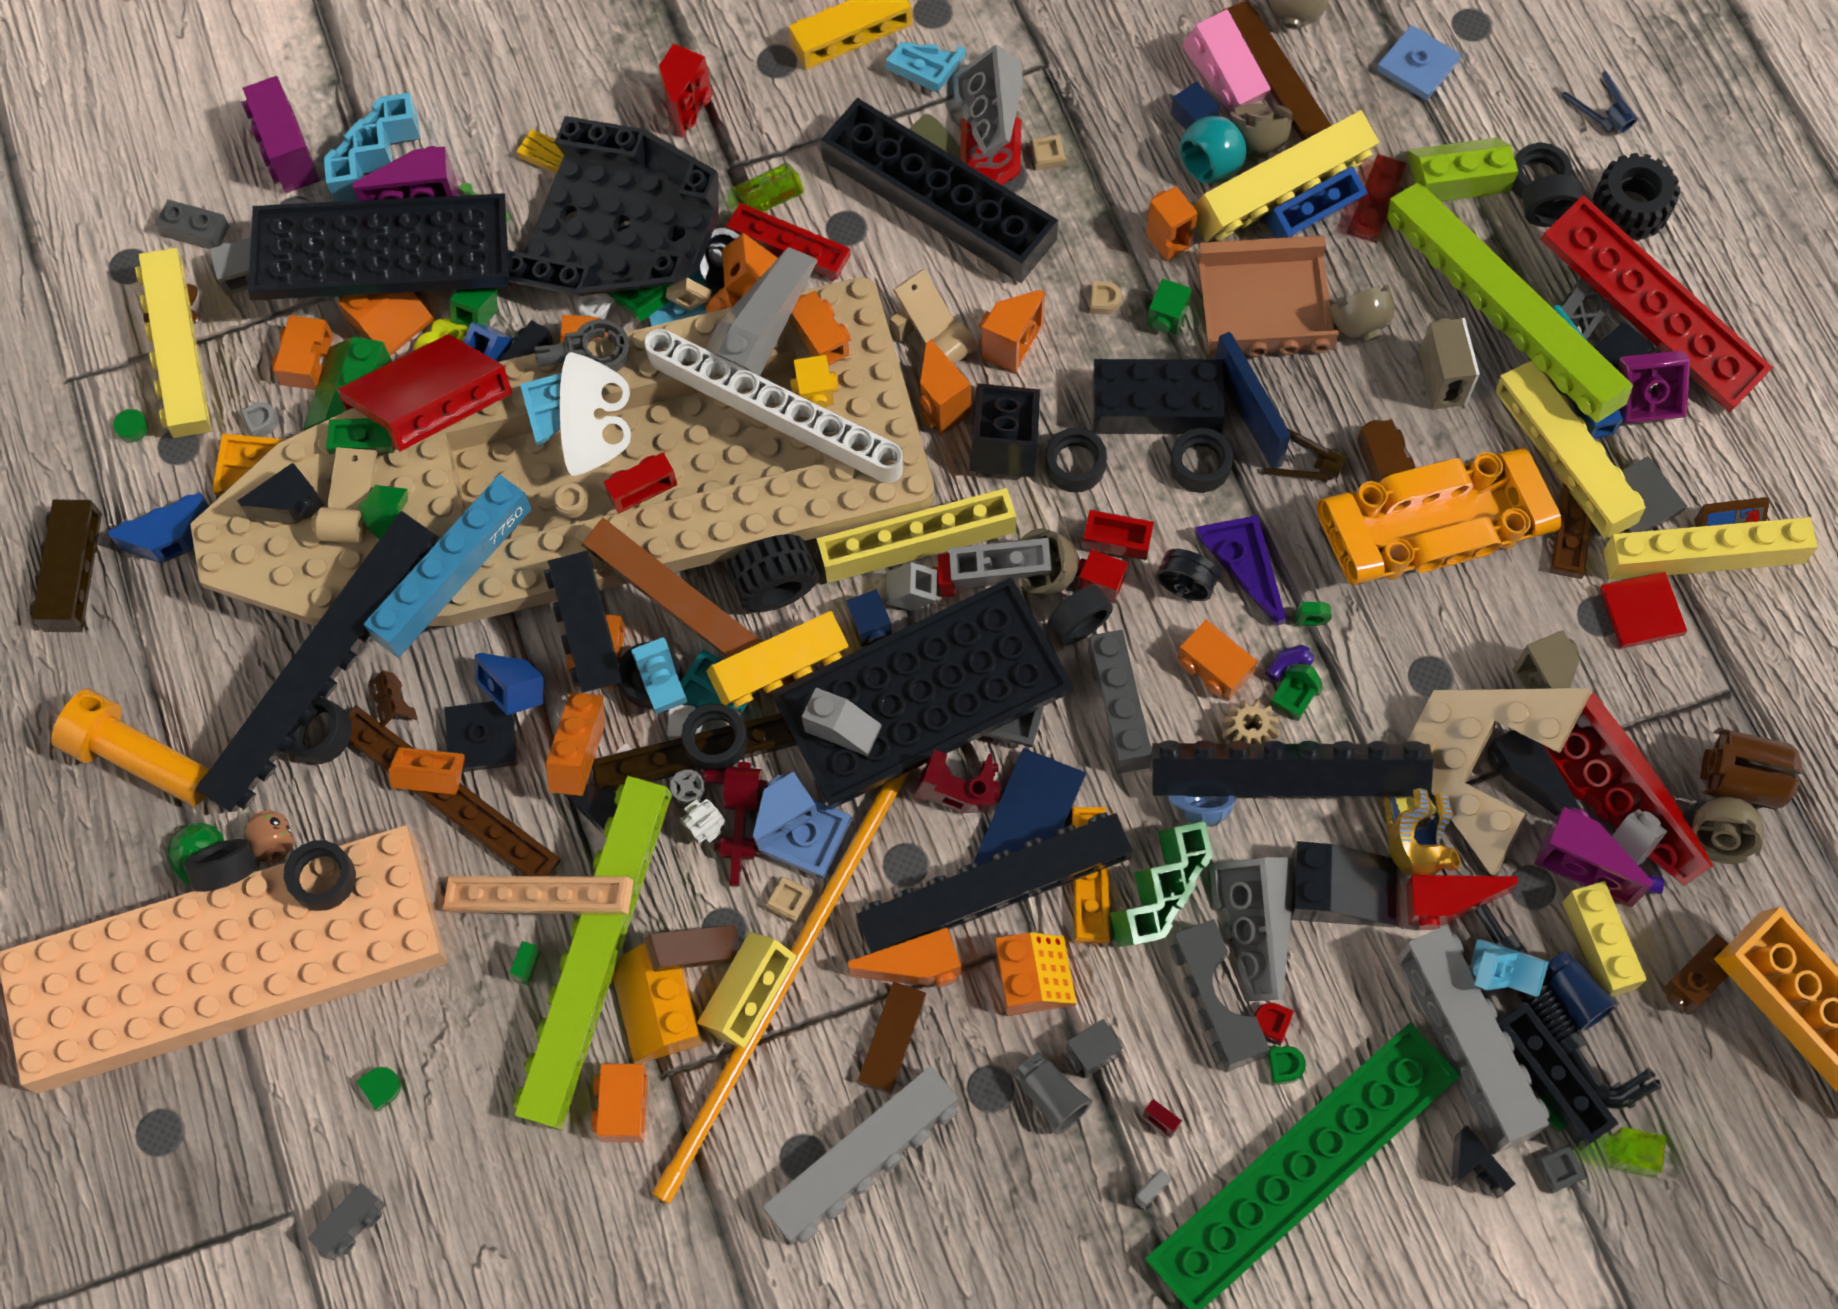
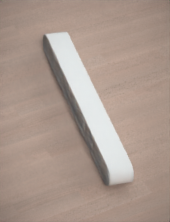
(781, 417)

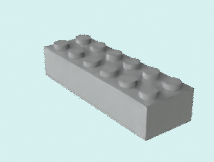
(1472, 1040)

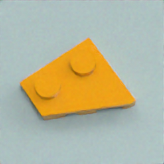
(238, 456)

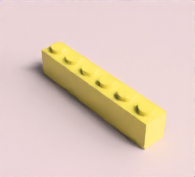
(174, 343)
(1570, 449)
(916, 535)
(1710, 548)

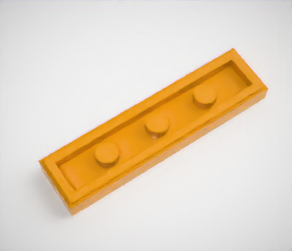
(1090, 894)

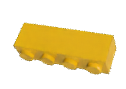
(846, 28)
(777, 659)

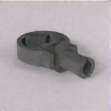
(578, 342)

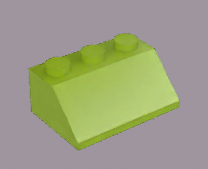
(1464, 168)

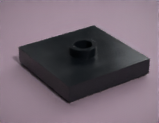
(482, 735)

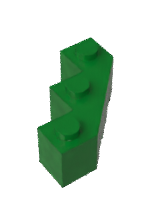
(1165, 887)

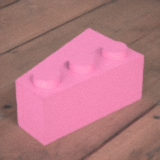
(1226, 61)

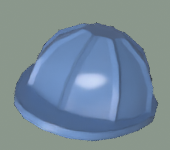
(1204, 808)

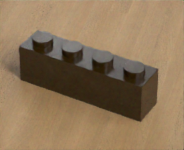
(66, 566)

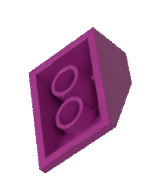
(413, 175)
(1589, 855)

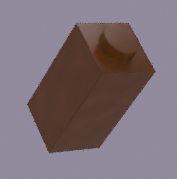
(1383, 449)
(1697, 978)

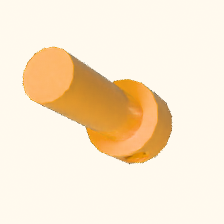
(92, 728)

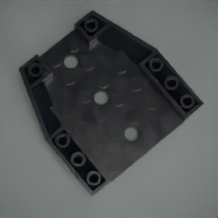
(614, 178)

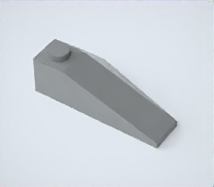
(990, 97)
(757, 320)
(1257, 912)

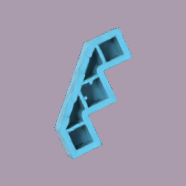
(369, 143)

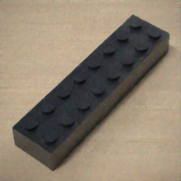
(939, 190)

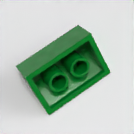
(343, 365)

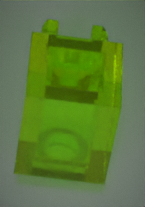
(1636, 1152)

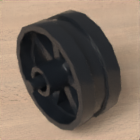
(1188, 574)

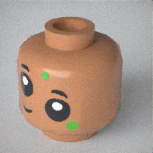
(269, 836)

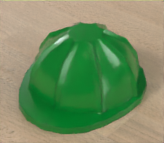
(189, 841)

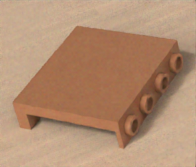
(1266, 295)

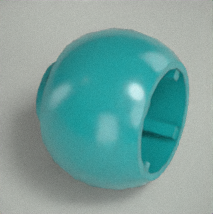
(1212, 149)

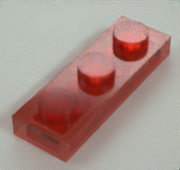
(1374, 206)

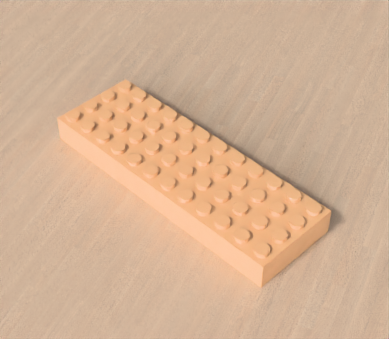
(215, 962)

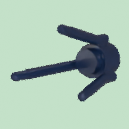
(1619, 114)

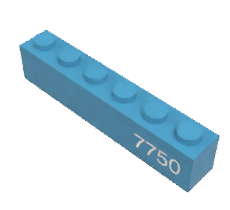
(448, 566)

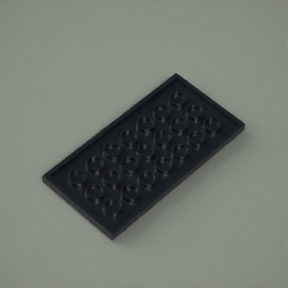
(378, 246)
(929, 689)

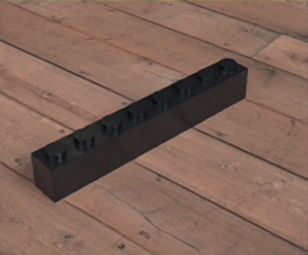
(1291, 769)
(997, 883)

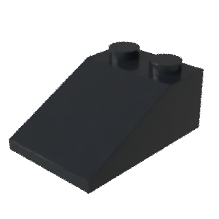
(1005, 430)
(1342, 885)

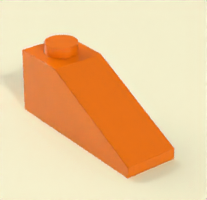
(916, 962)

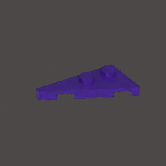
(1244, 554)

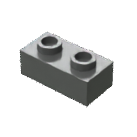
(192, 224)
(338, 1231)

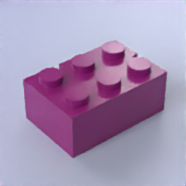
(279, 135)

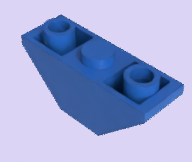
(162, 532)

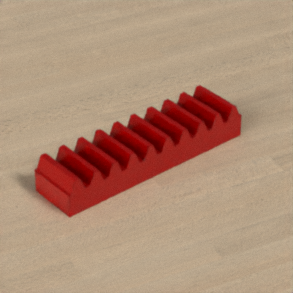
(778, 235)

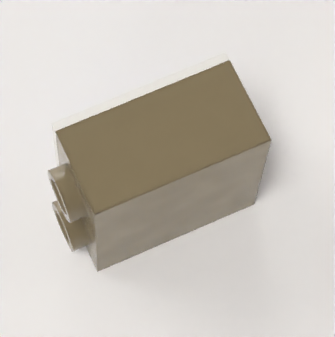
(1448, 363)

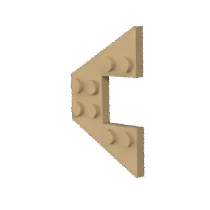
(1457, 730)

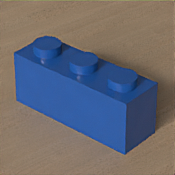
(1316, 204)

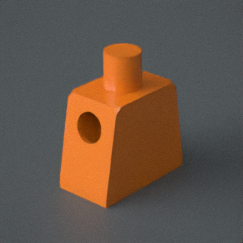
(744, 264)

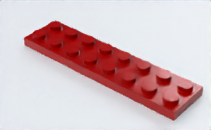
(1655, 302)

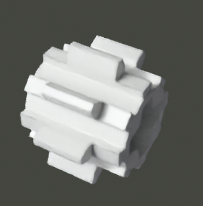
(702, 820)

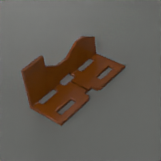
(400, 705)

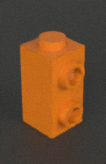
(818, 329)

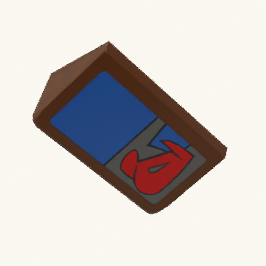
(1733, 512)

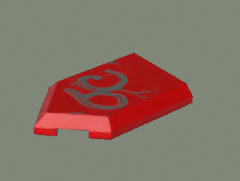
(1000, 165)

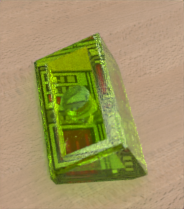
(770, 188)

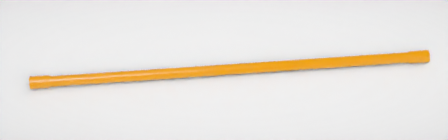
(676, 1171)

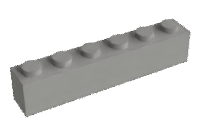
(861, 1156)

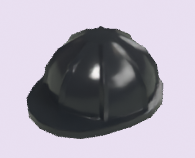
(712, 262)

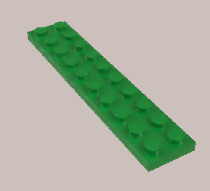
(1301, 1169)

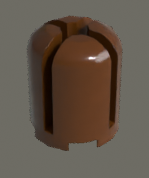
(1751, 769)

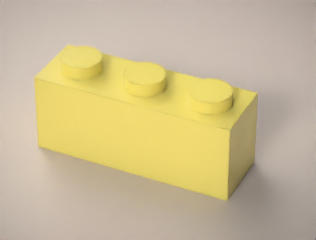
(1604, 939)
(747, 989)

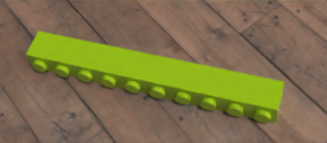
(1509, 302)
(591, 959)

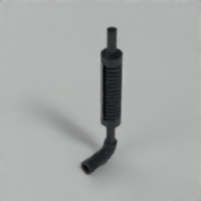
(1548, 1011)

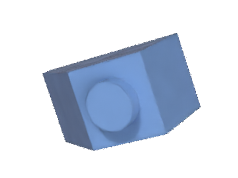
(782, 809)

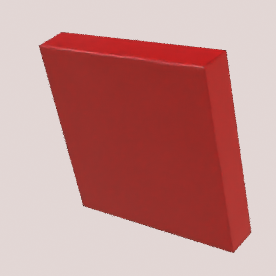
(1643, 610)

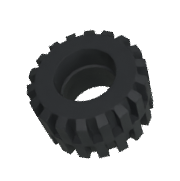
(1643, 177)
(772, 573)

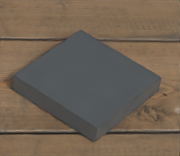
(1657, 493)

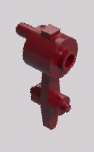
(742, 793)

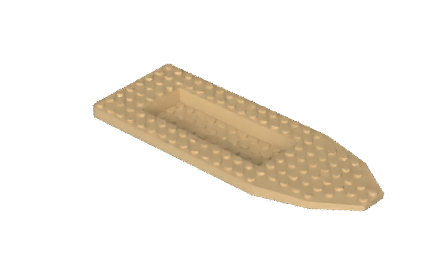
(730, 469)

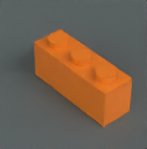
(575, 744)

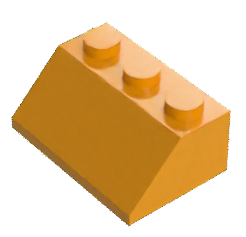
(654, 1007)

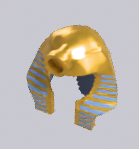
(1420, 850)

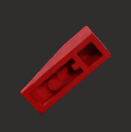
(1444, 898)

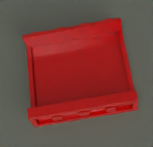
(427, 390)

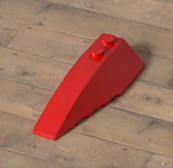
(1617, 780)

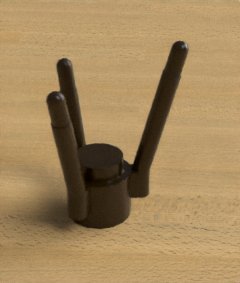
(1327, 461)

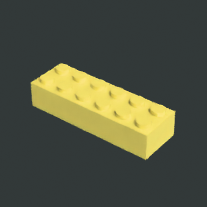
(1284, 177)

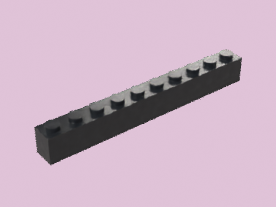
(315, 666)

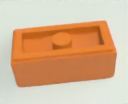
(426, 770)

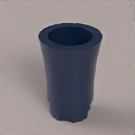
(1578, 992)

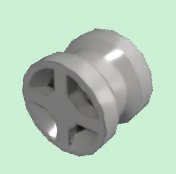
(687, 782)

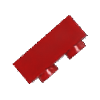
(640, 482)
(1118, 534)

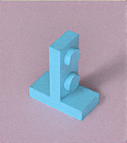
(659, 675)
(1503, 967)

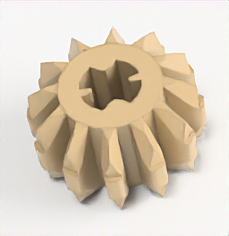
(1246, 717)

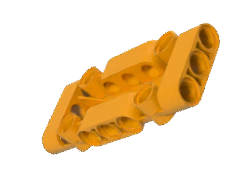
(1438, 515)

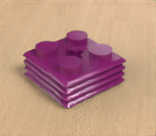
(1667, 398)

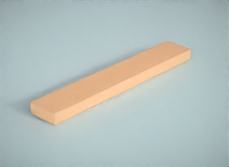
(538, 894)

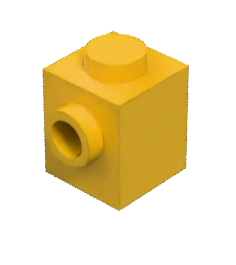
(814, 380)

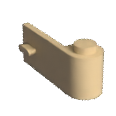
(933, 318)
(348, 488)

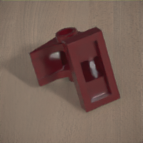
(962, 795)

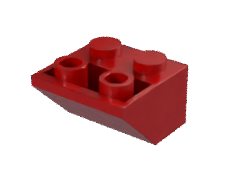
(684, 86)

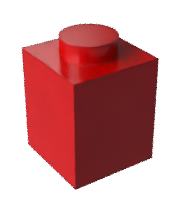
(1102, 571)

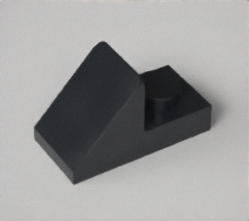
(1472, 1155)

